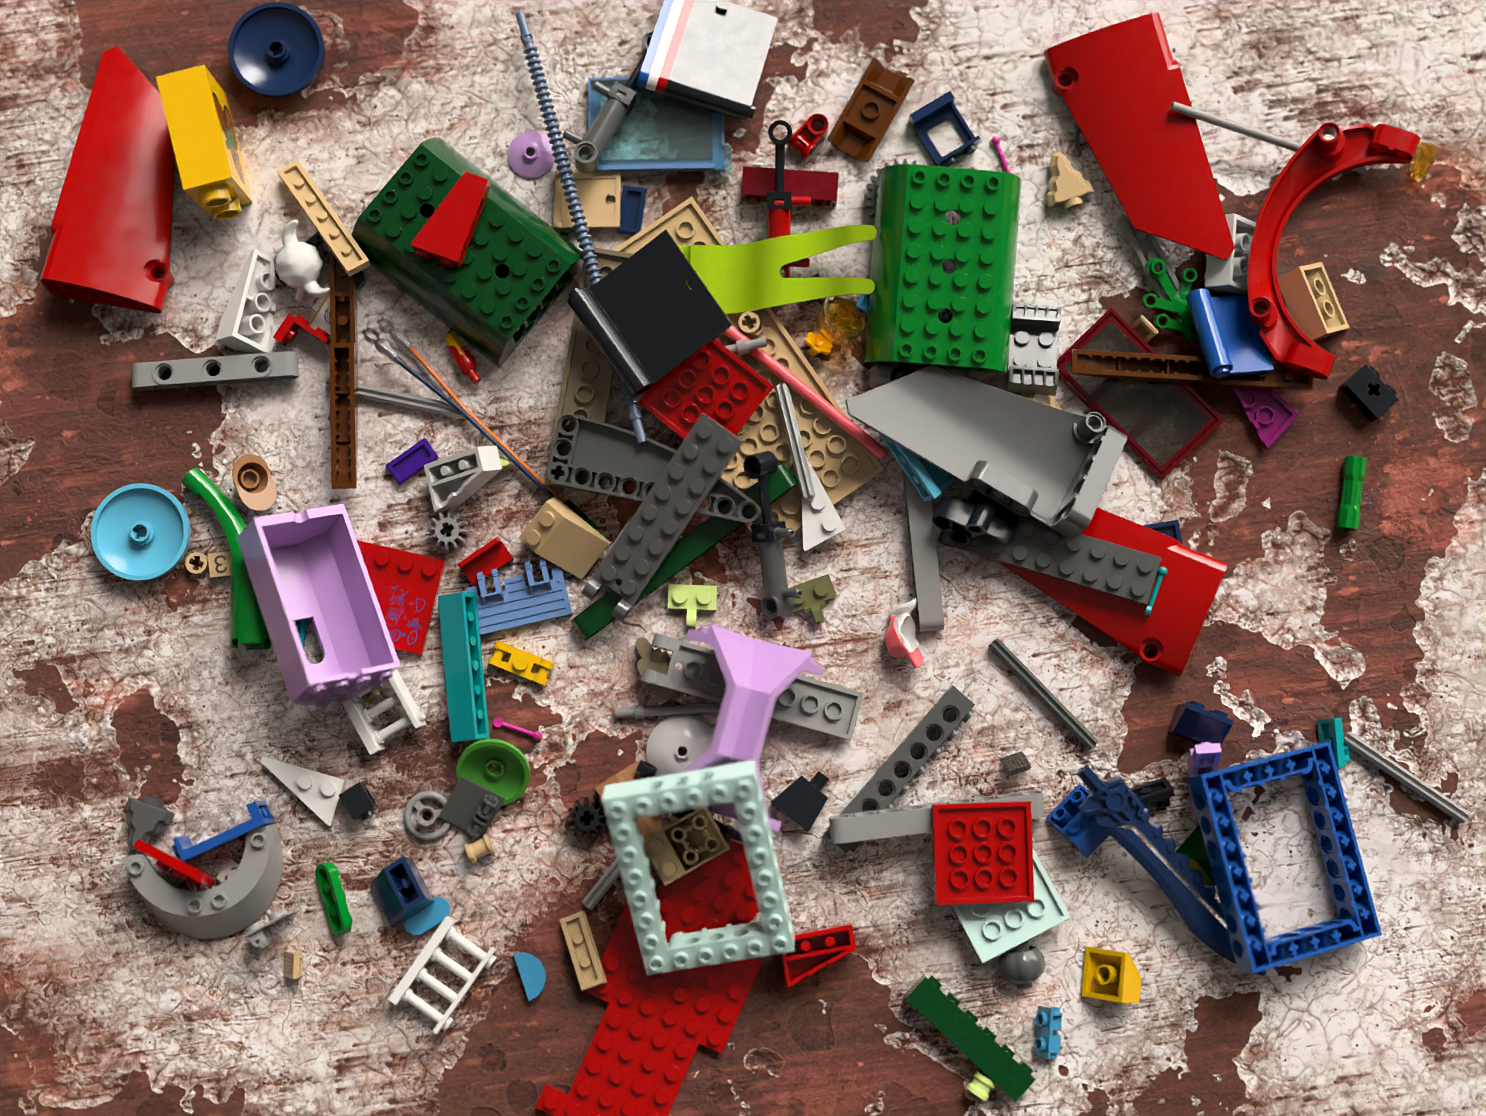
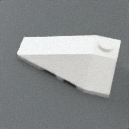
(248, 318)

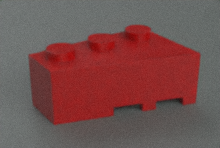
(816, 950)

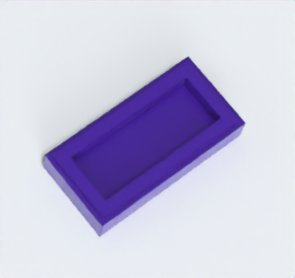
(412, 461)

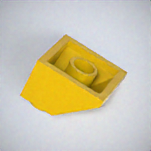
(1110, 976)

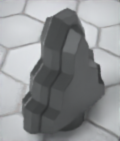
(146, 820)

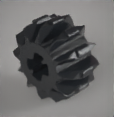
(581, 812)

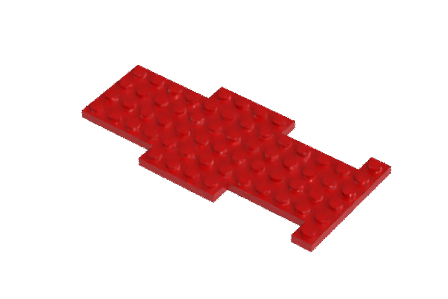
(664, 1016)

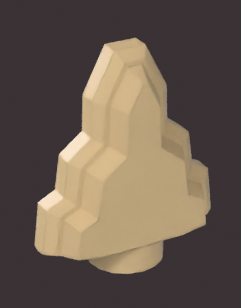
(1066, 184)

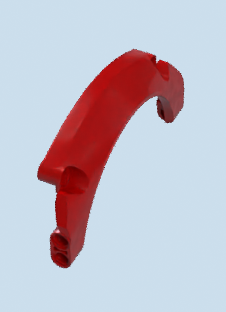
(1306, 171)

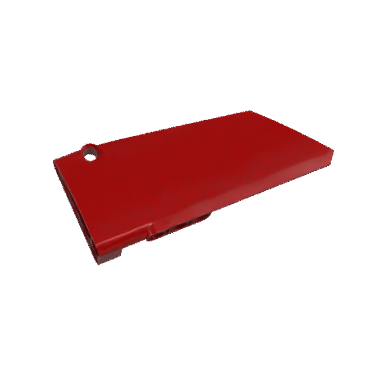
(1177, 609)

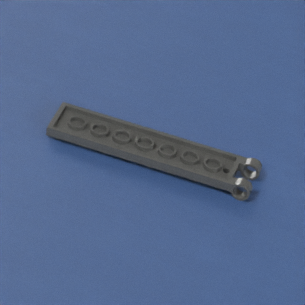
(665, 513)
(1078, 561)

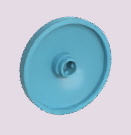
(140, 532)

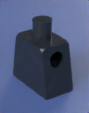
(803, 799)

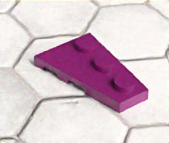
(1266, 413)

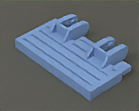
(521, 602)

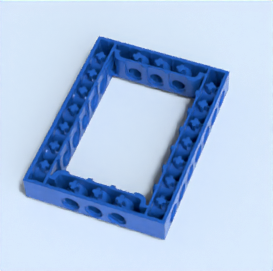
(1337, 843)

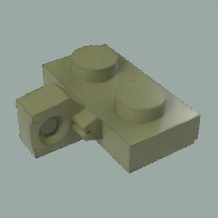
(814, 595)

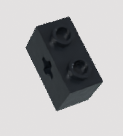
(1356, 390)

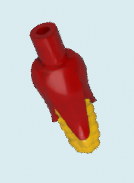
(463, 359)

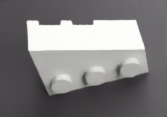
(460, 476)

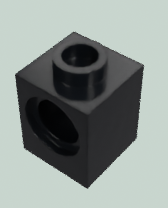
(359, 801)

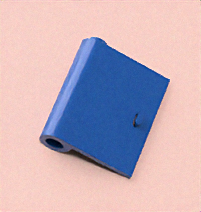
(1227, 334)

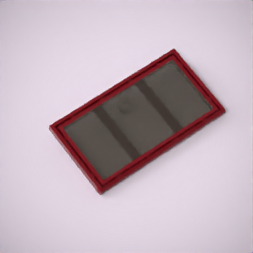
(1158, 418)

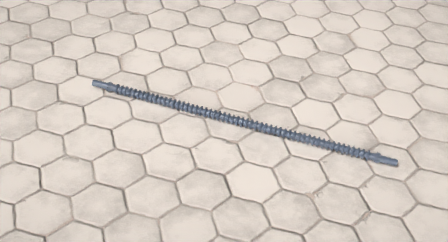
(527, 40)

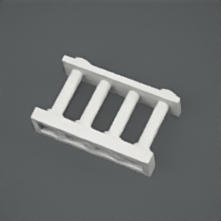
(363, 718)
(419, 973)

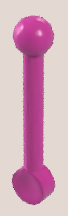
(995, 141)
(498, 722)

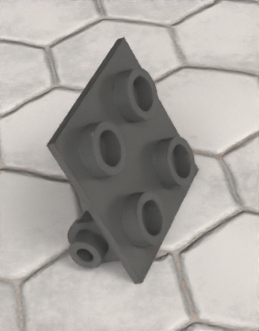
(471, 807)

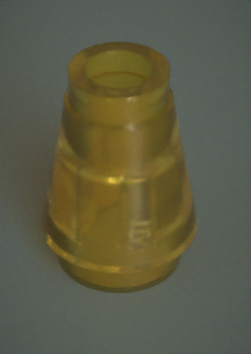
(1423, 160)

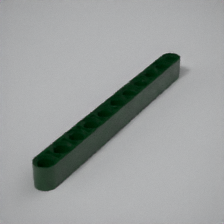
(684, 553)

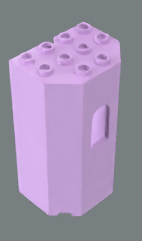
(314, 570)

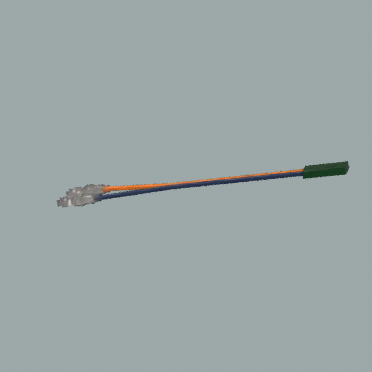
(385, 348)

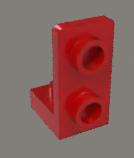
(287, 331)

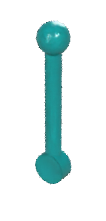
(1162, 571)

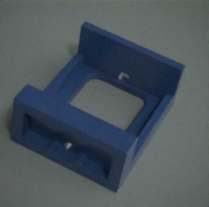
(933, 115)

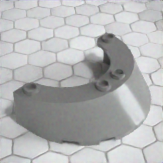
(220, 909)

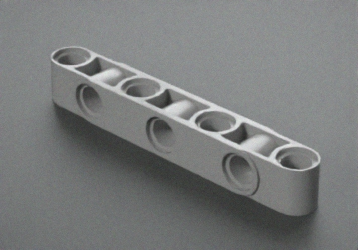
(196, 371)

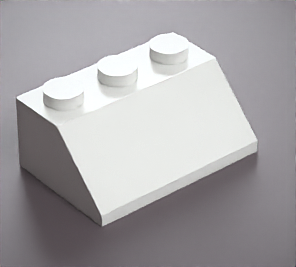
(1232, 274)

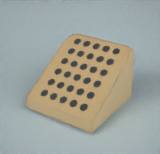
(293, 964)

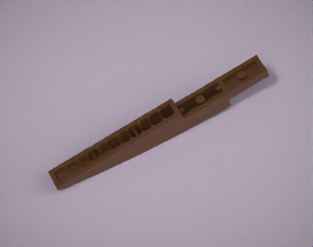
(1179, 370)
(343, 377)

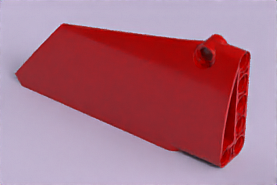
(1150, 155)
(116, 197)

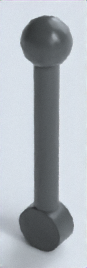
(1077, 151)

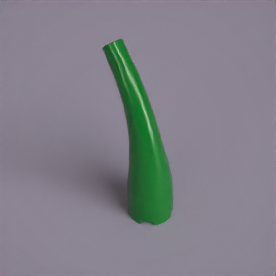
(246, 618)

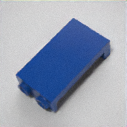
(260, 817)

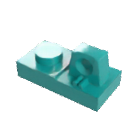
(1332, 730)

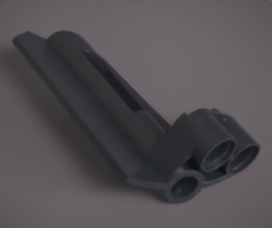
(974, 518)

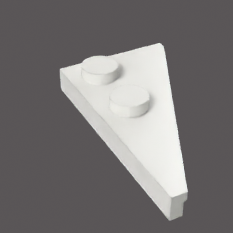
(819, 516)
(314, 788)

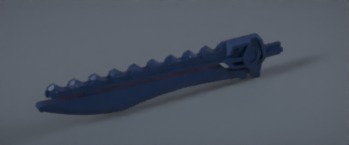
(1126, 809)

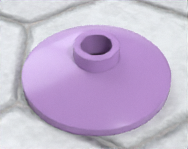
(535, 165)

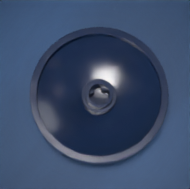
(276, 50)

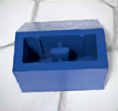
(1077, 826)

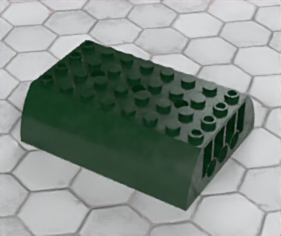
(468, 299)

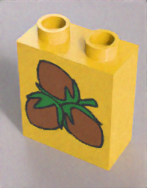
(204, 141)

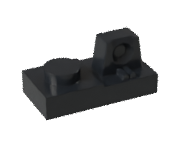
(1155, 792)

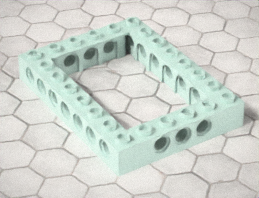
(684, 791)

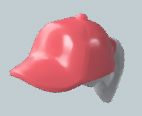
(900, 634)

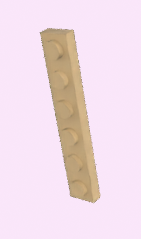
(323, 218)

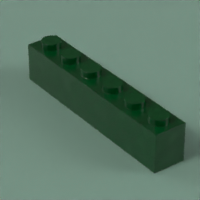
(972, 1040)

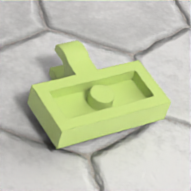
(692, 599)

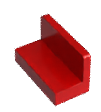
(488, 557)

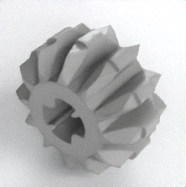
(440, 528)

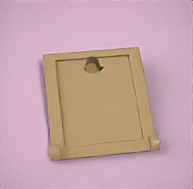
(593, 191)

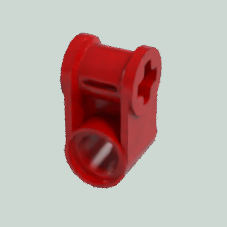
(806, 139)

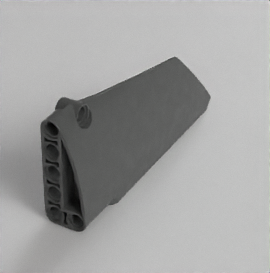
(999, 443)

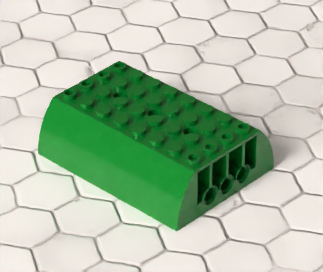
(909, 274)

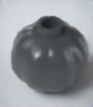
(885, 372)
(1022, 965)

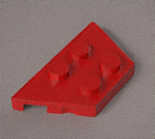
(178, 868)

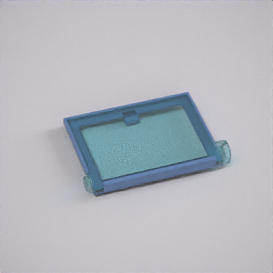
(661, 135)

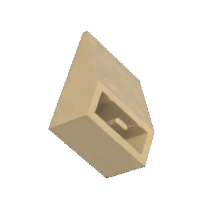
(685, 845)

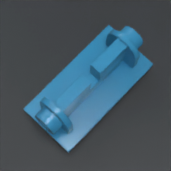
(1046, 1043)

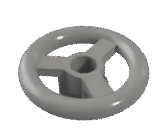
(415, 802)

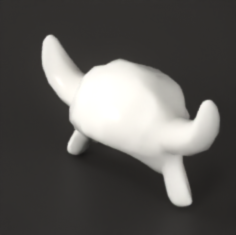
(299, 264)

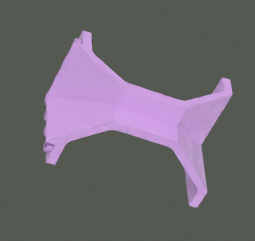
(754, 679)

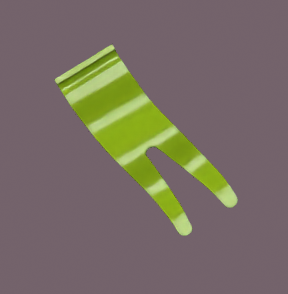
(750, 273)

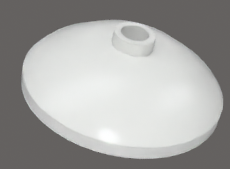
(672, 734)

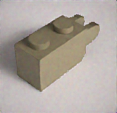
(655, 661)

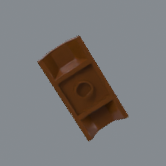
(869, 112)

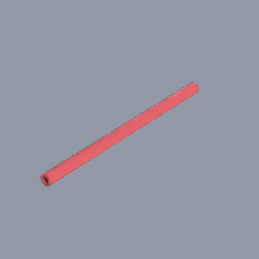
(811, 396)

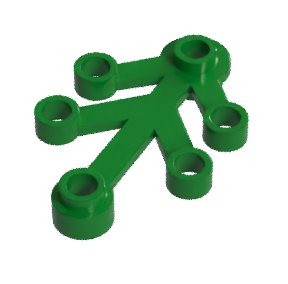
(1177, 302)

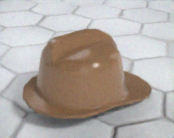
(254, 482)

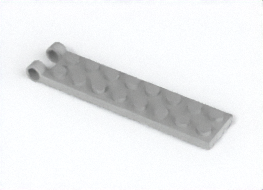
(802, 703)

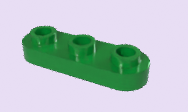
(333, 898)

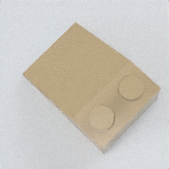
(564, 538)

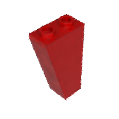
(453, 222)

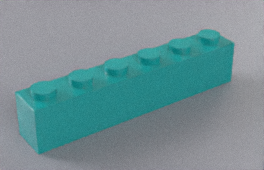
(463, 666)

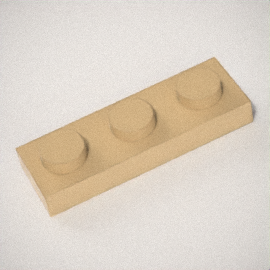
(583, 950)

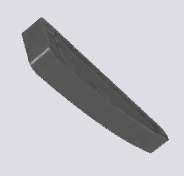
(614, 453)

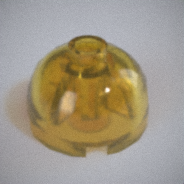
(839, 321)

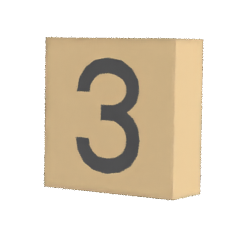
(219, 564)

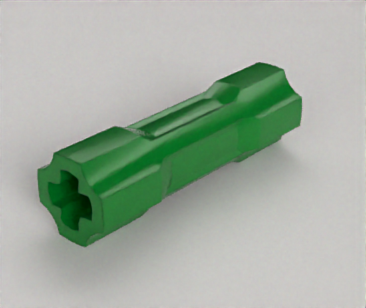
(1353, 475)

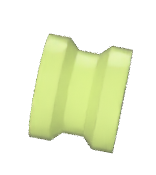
(981, 1085)

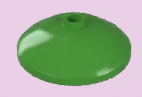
(506, 780)

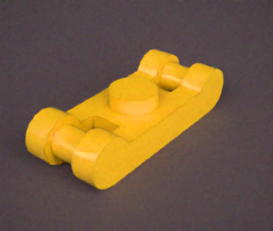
(521, 663)

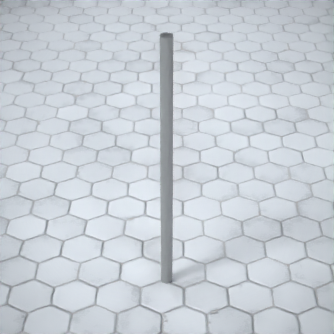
(1240, 128)

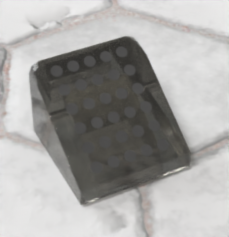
(1015, 764)

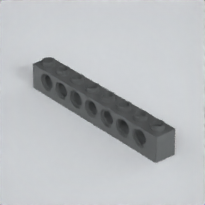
(963, 711)

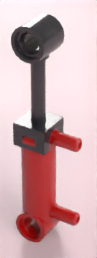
(780, 201)

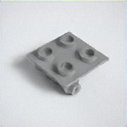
(260, 933)

